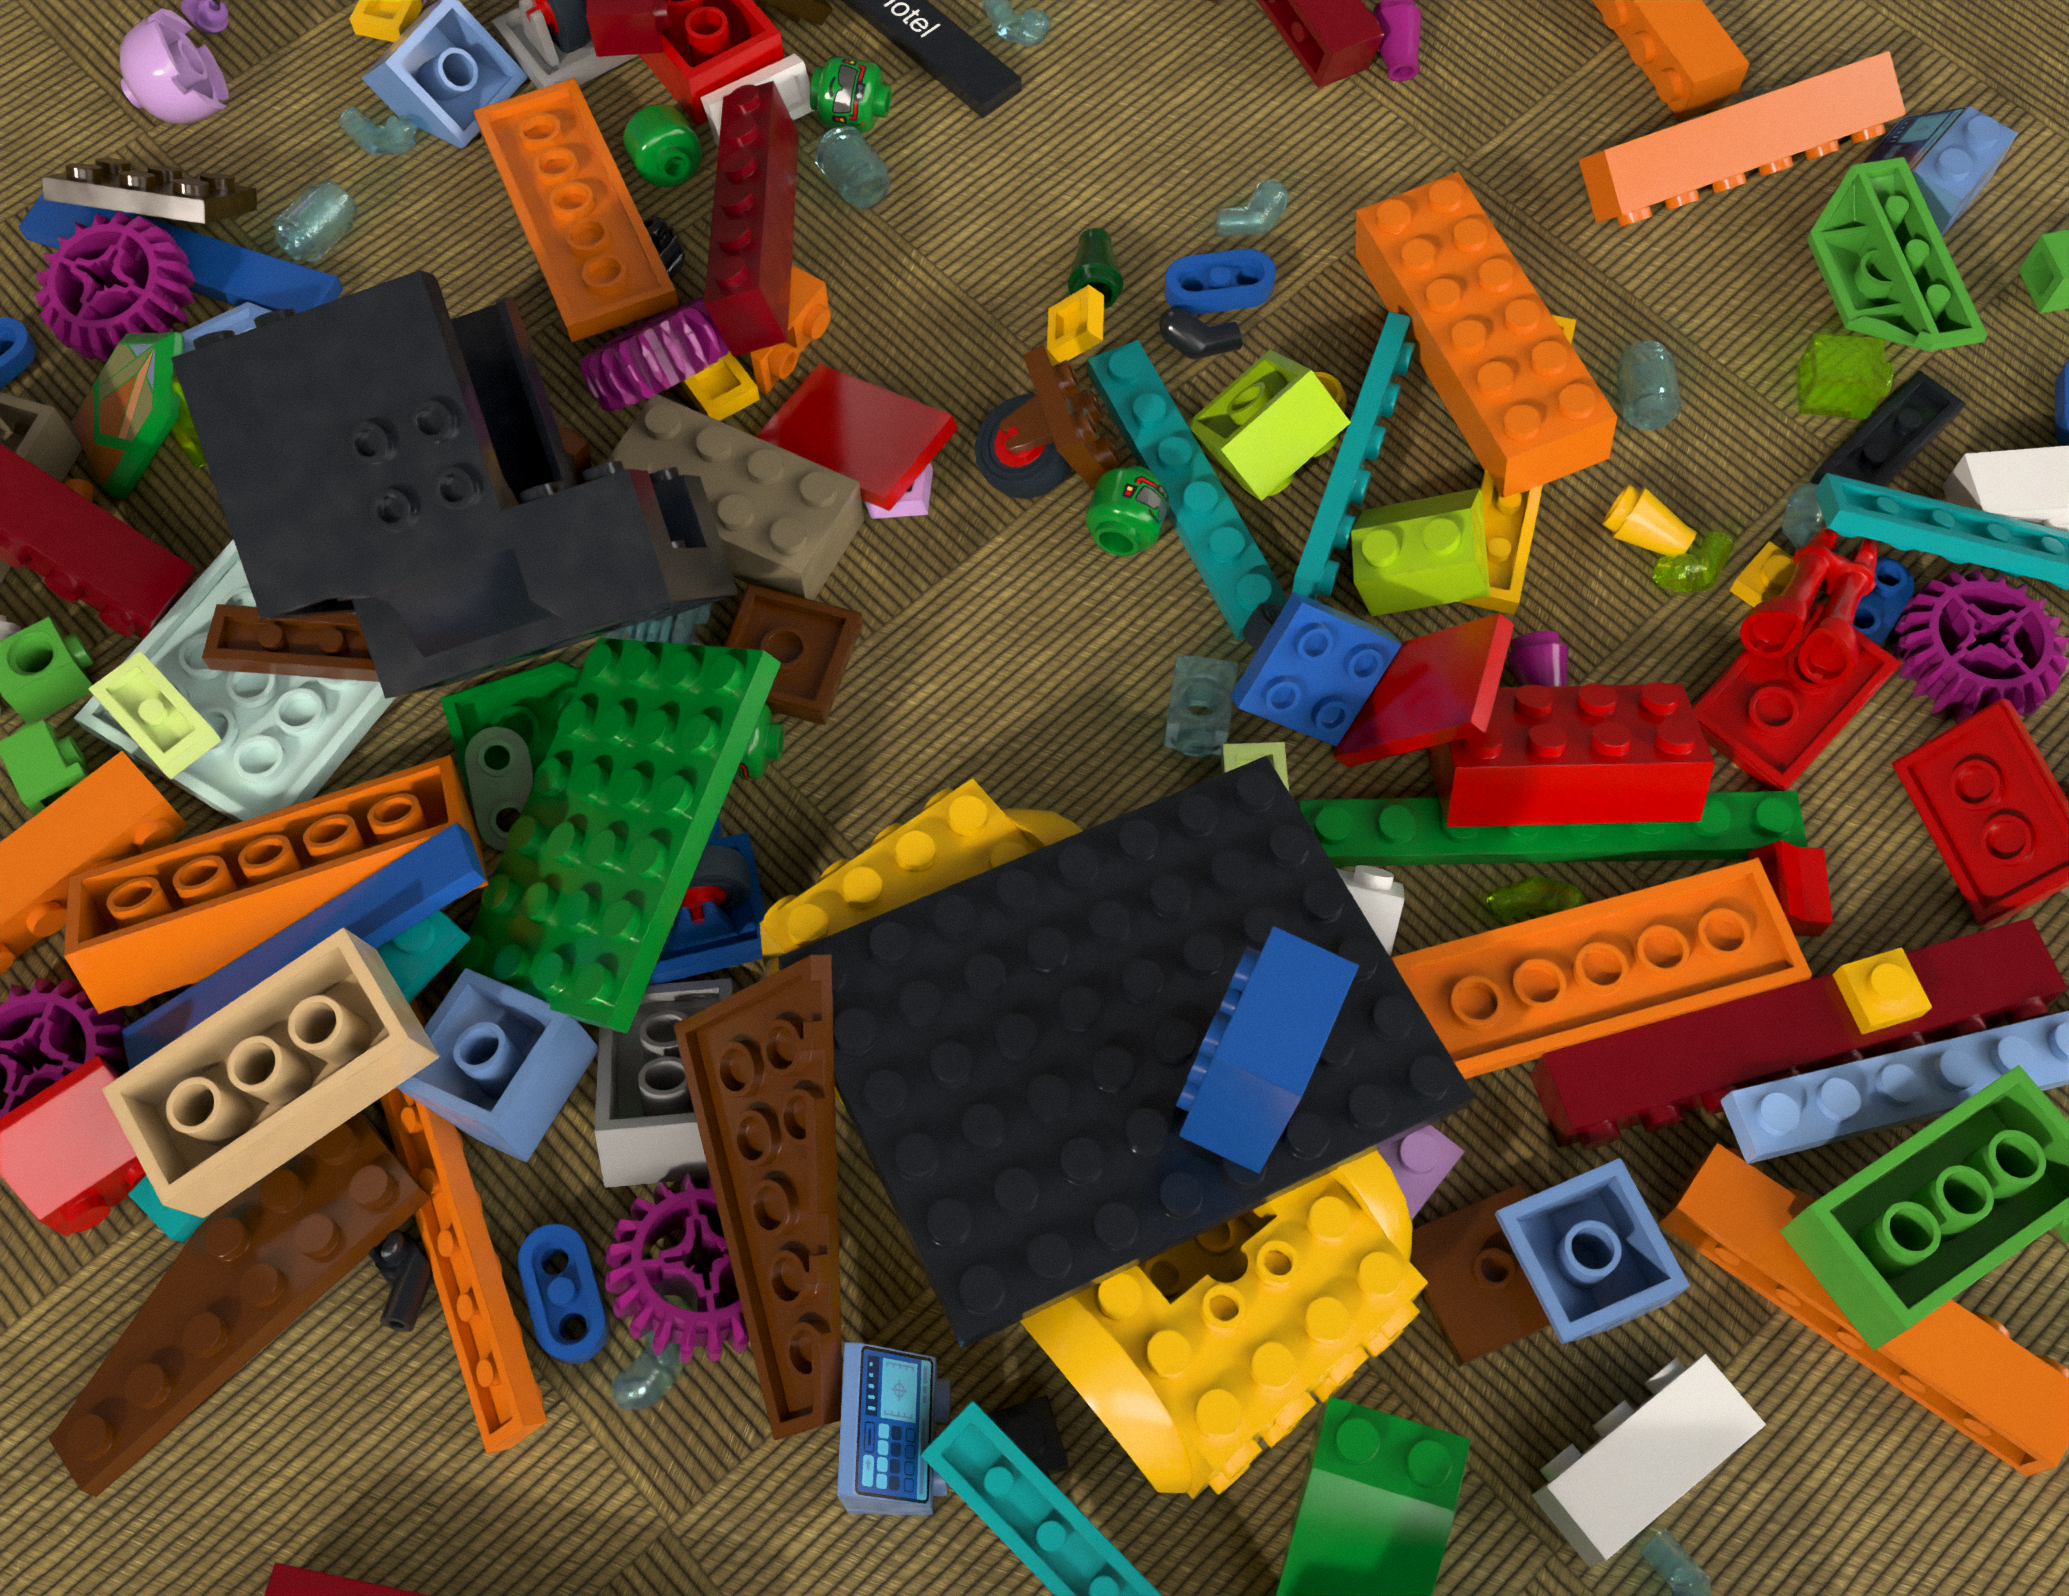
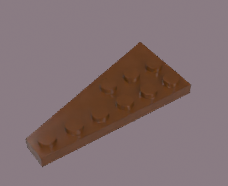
(768, 1135)
(234, 1292)

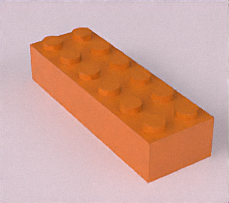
(1484, 336)
(218, 895)

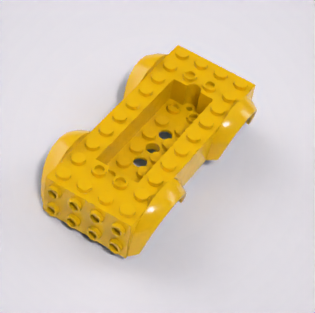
(1222, 1332)

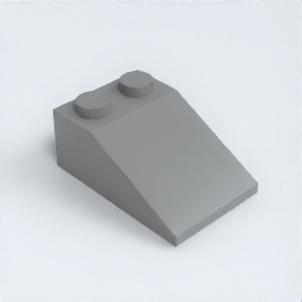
(642, 1094)

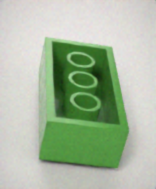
(1939, 1208)

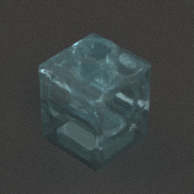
(1204, 684)

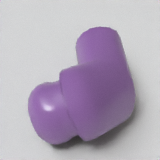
(206, 15)

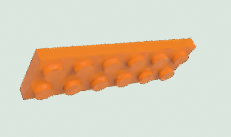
(575, 210)
(1604, 967)

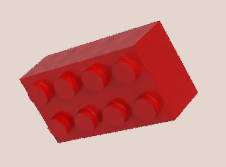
(712, 47)
(1578, 759)

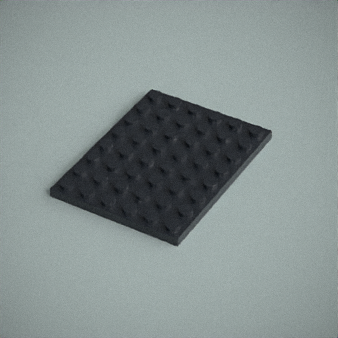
(1039, 1021)

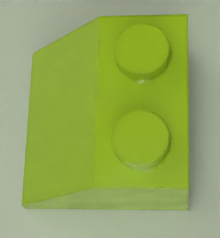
(1269, 424)
(1421, 553)

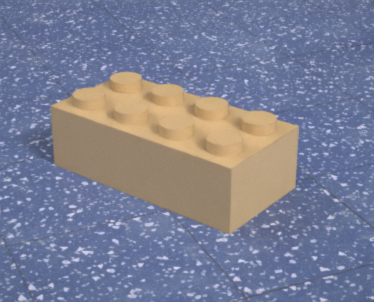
(269, 1074)

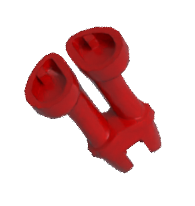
(1831, 646)

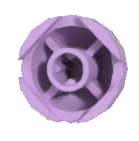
(168, 73)

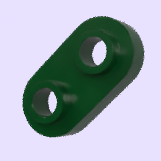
(497, 789)

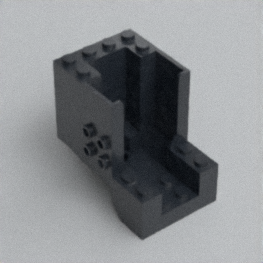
(427, 488)

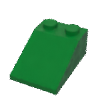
(1372, 1505)

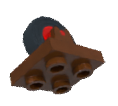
(1037, 439)

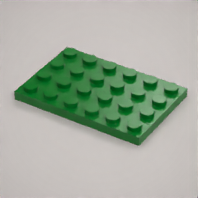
(617, 825)

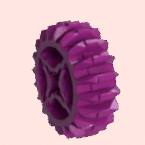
(103, 287)
(653, 356)
(1979, 644)
(43, 1028)
(670, 1274)

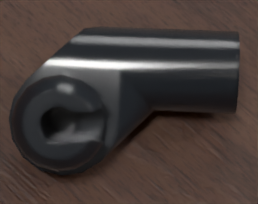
(667, 244)
(1194, 337)
(407, 1274)

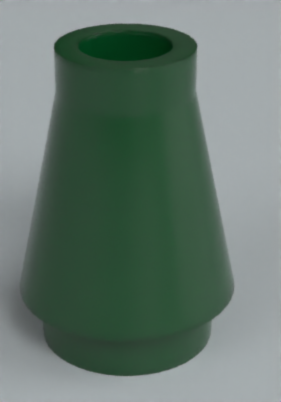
(1096, 266)

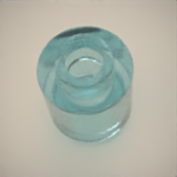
(852, 167)
(315, 221)
(1648, 385)

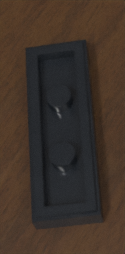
(1894, 433)

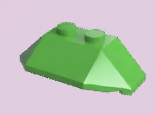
(1891, 263)

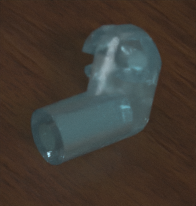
(1258, 214)

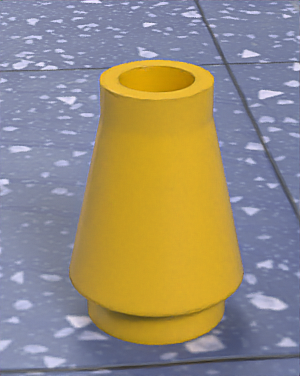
(1647, 523)

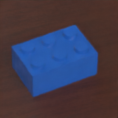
(1263, 1047)

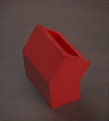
(1799, 884)

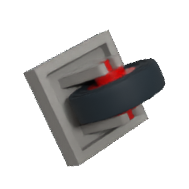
(553, 42)

